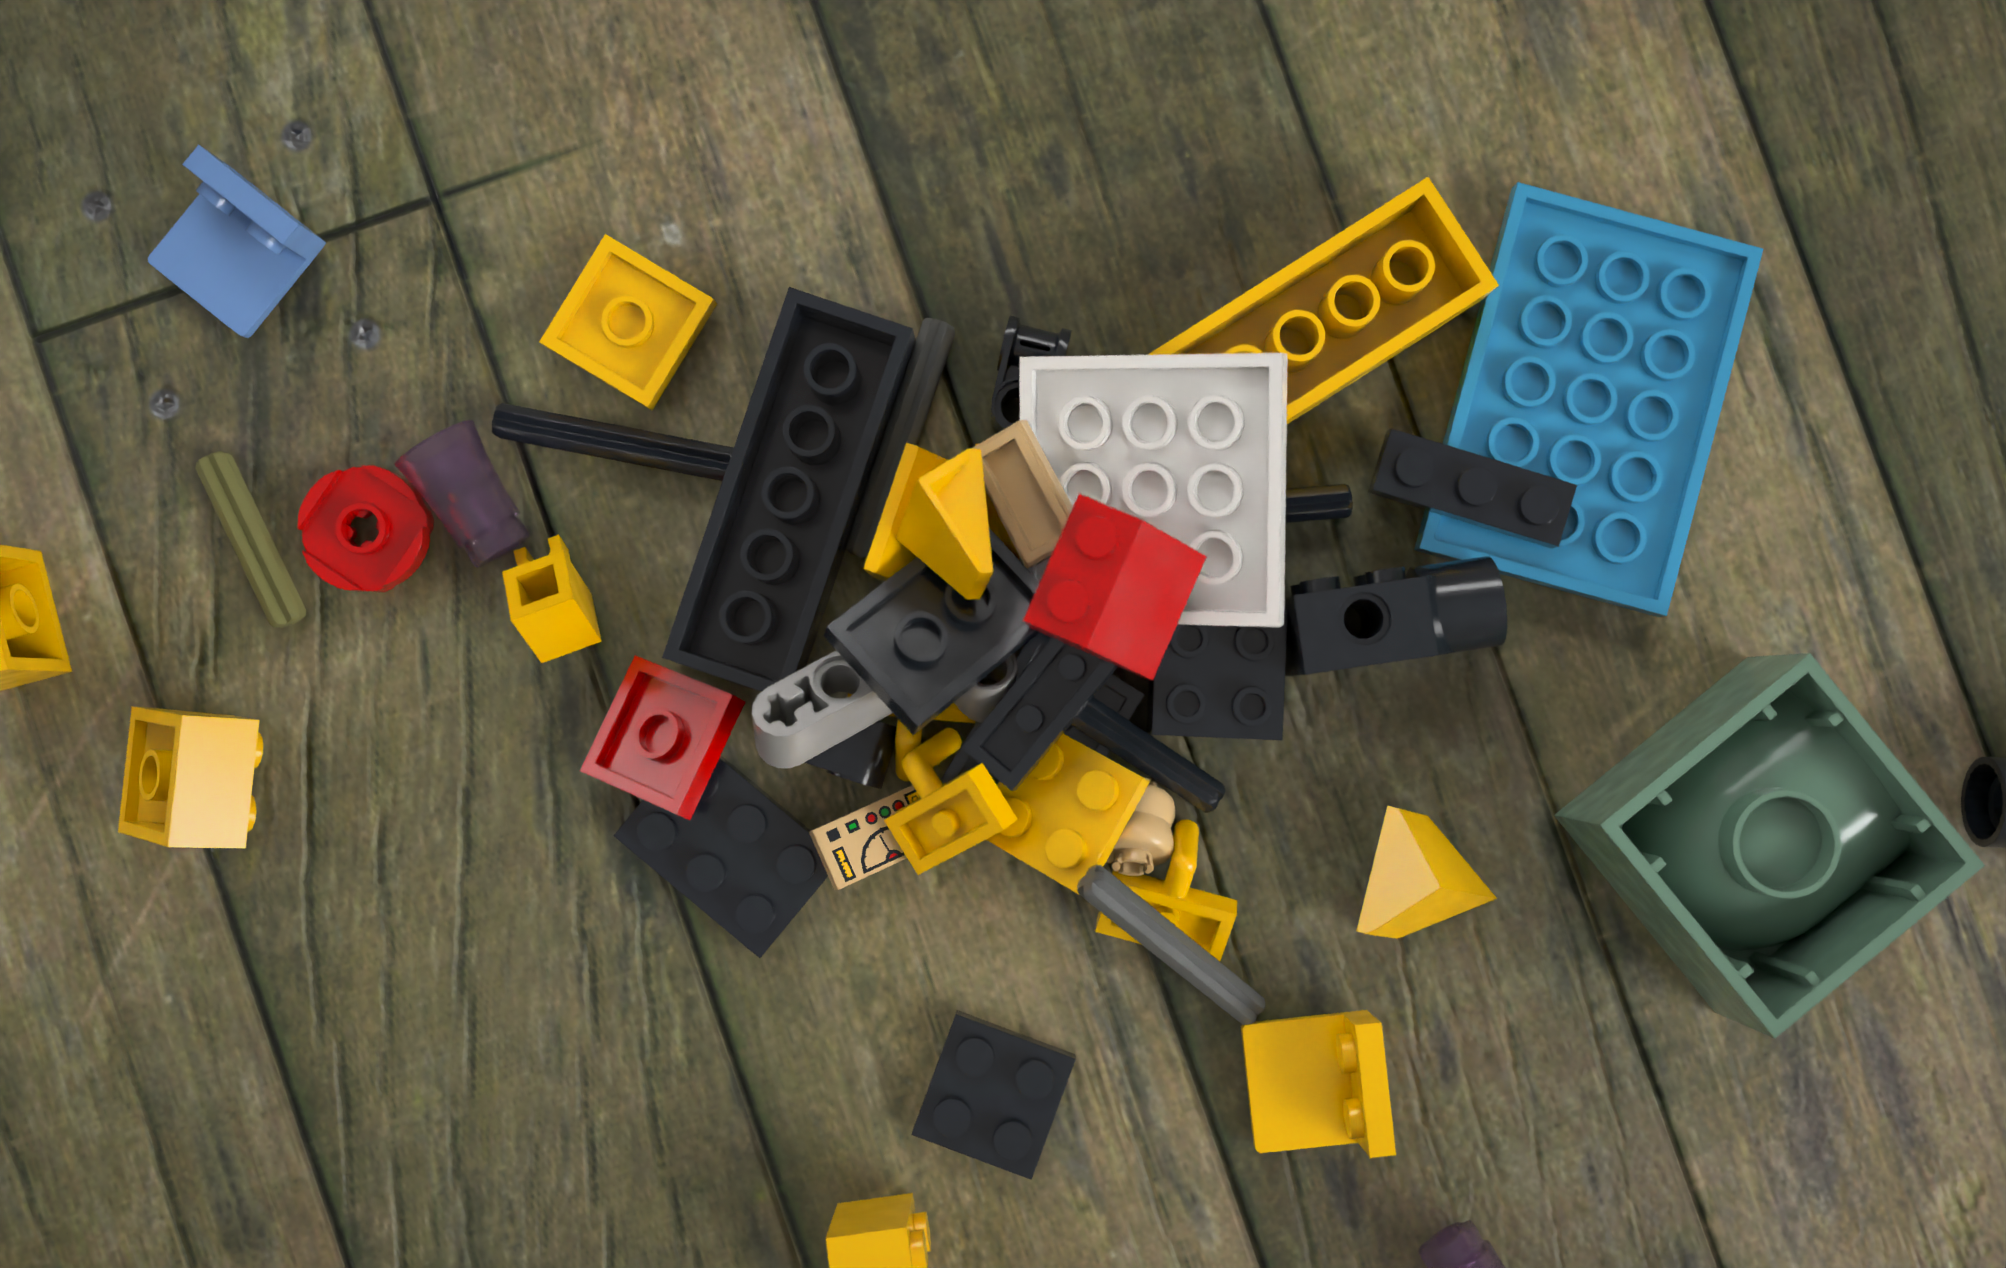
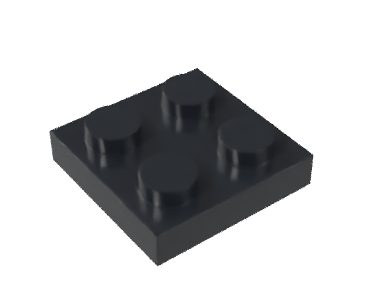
(994, 1094)

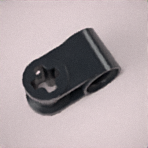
(1017, 343)
(862, 756)

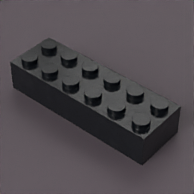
(790, 492)

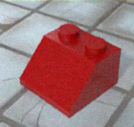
(1114, 587)

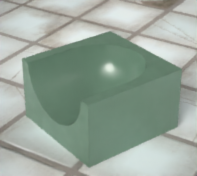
(1769, 841)

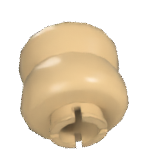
(1147, 836)

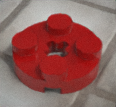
(329, 538)

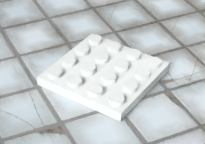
(1184, 448)

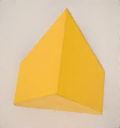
(950, 524)
(1416, 878)

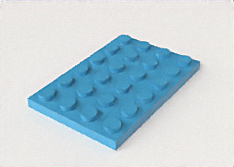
(1605, 373)

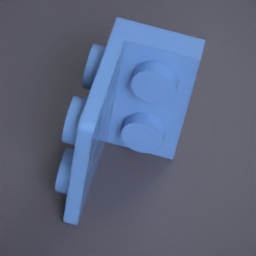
(234, 247)

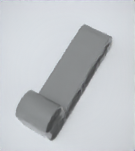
(801, 720)

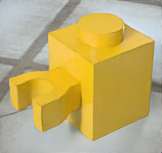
(550, 602)

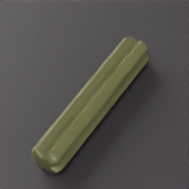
(250, 539)

